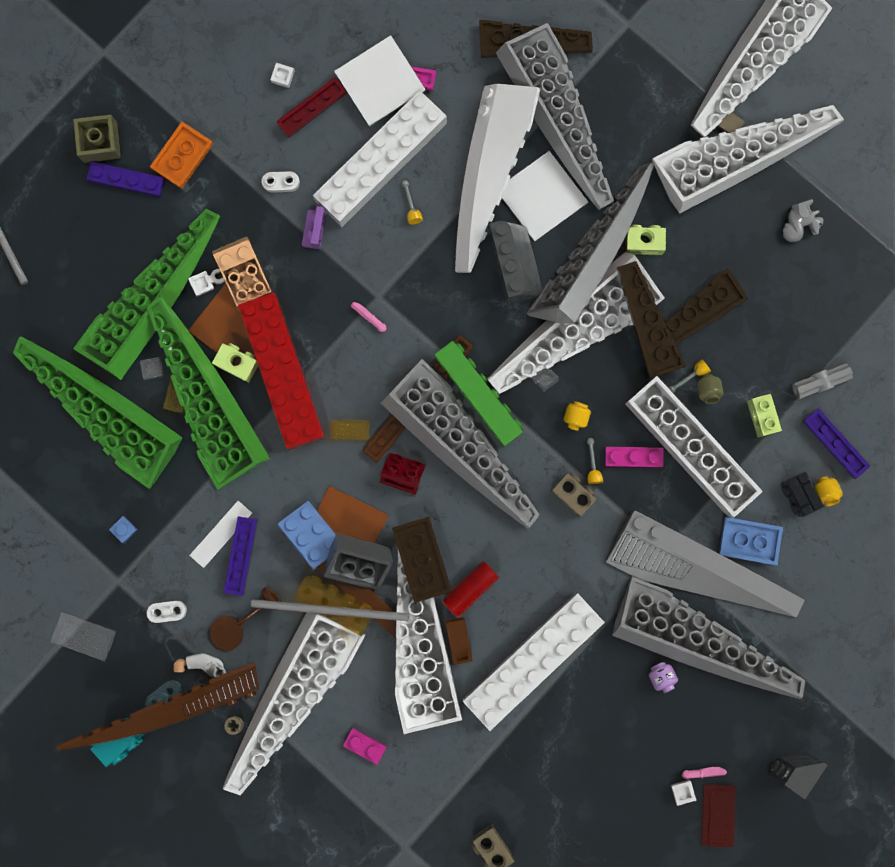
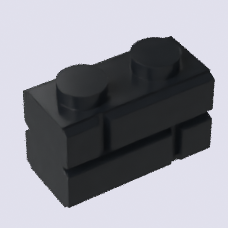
(802, 495)

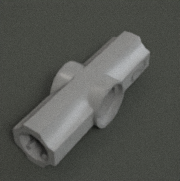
(822, 381)

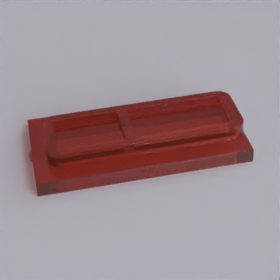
(718, 815)

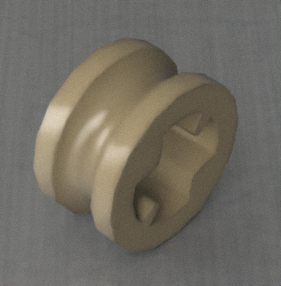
(238, 720)

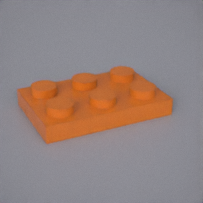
(181, 155)

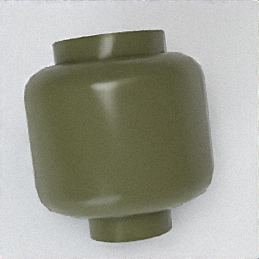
(710, 389)

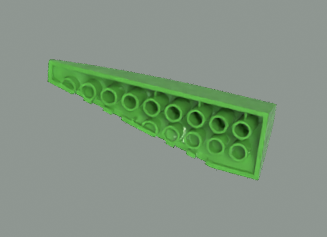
(126, 327)
(217, 423)
(124, 430)

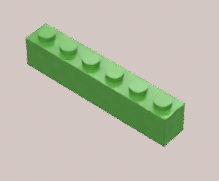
(478, 393)

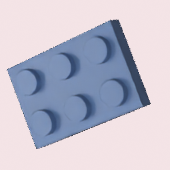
(308, 534)
(750, 541)

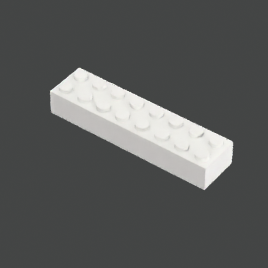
(380, 158)
(693, 447)
(533, 661)

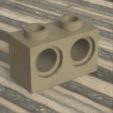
(570, 499)
(496, 847)

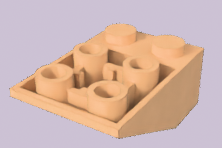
(241, 271)

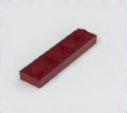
(311, 107)

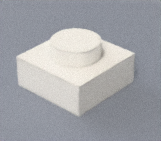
(282, 75)
(683, 792)

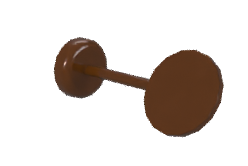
(228, 632)

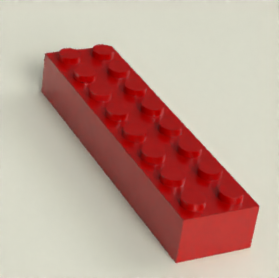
(281, 371)

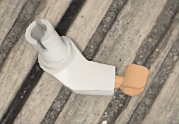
(209, 664)

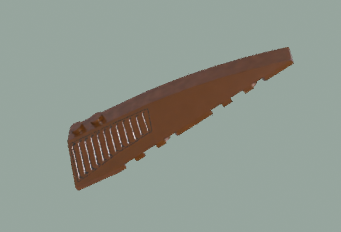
(179, 708)

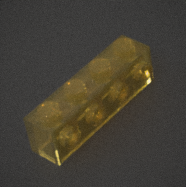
(315, 592)

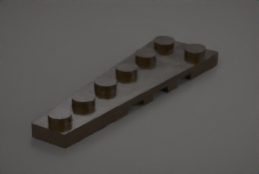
(707, 306)
(653, 336)

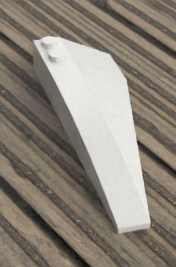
(497, 136)

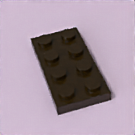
(421, 559)

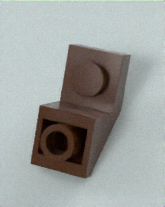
(458, 641)

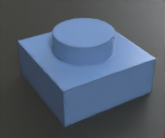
(123, 529)

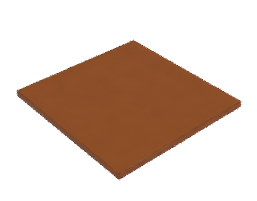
(221, 324)
(351, 516)

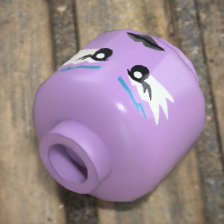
(663, 677)

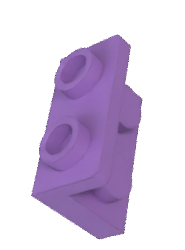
(314, 228)

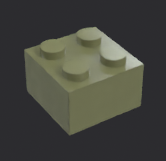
(97, 138)

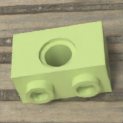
(657, 239)
(225, 357)
(764, 415)

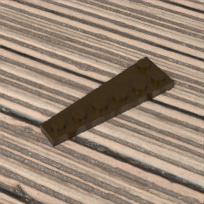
(495, 34)

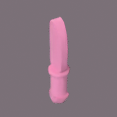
(368, 316)
(705, 772)

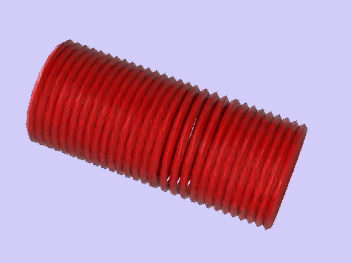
(470, 589)

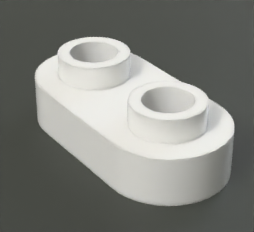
(280, 183)
(167, 611)

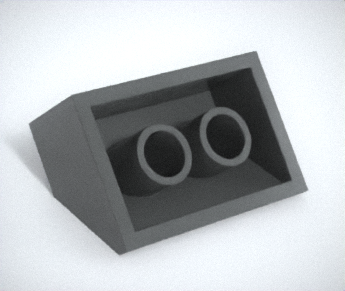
(358, 562)
(798, 772)

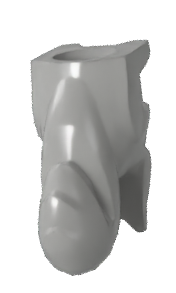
(798, 218)

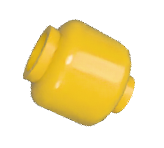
(577, 415)
(828, 490)

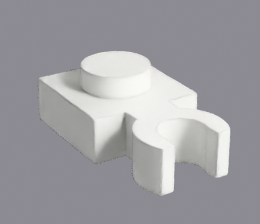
(203, 283)

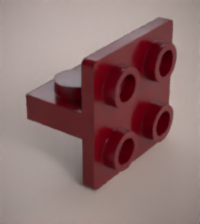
(402, 473)

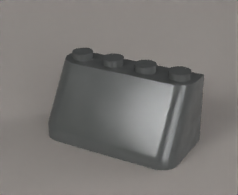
(515, 261)

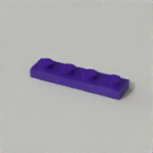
(125, 179)
(836, 443)
(240, 556)

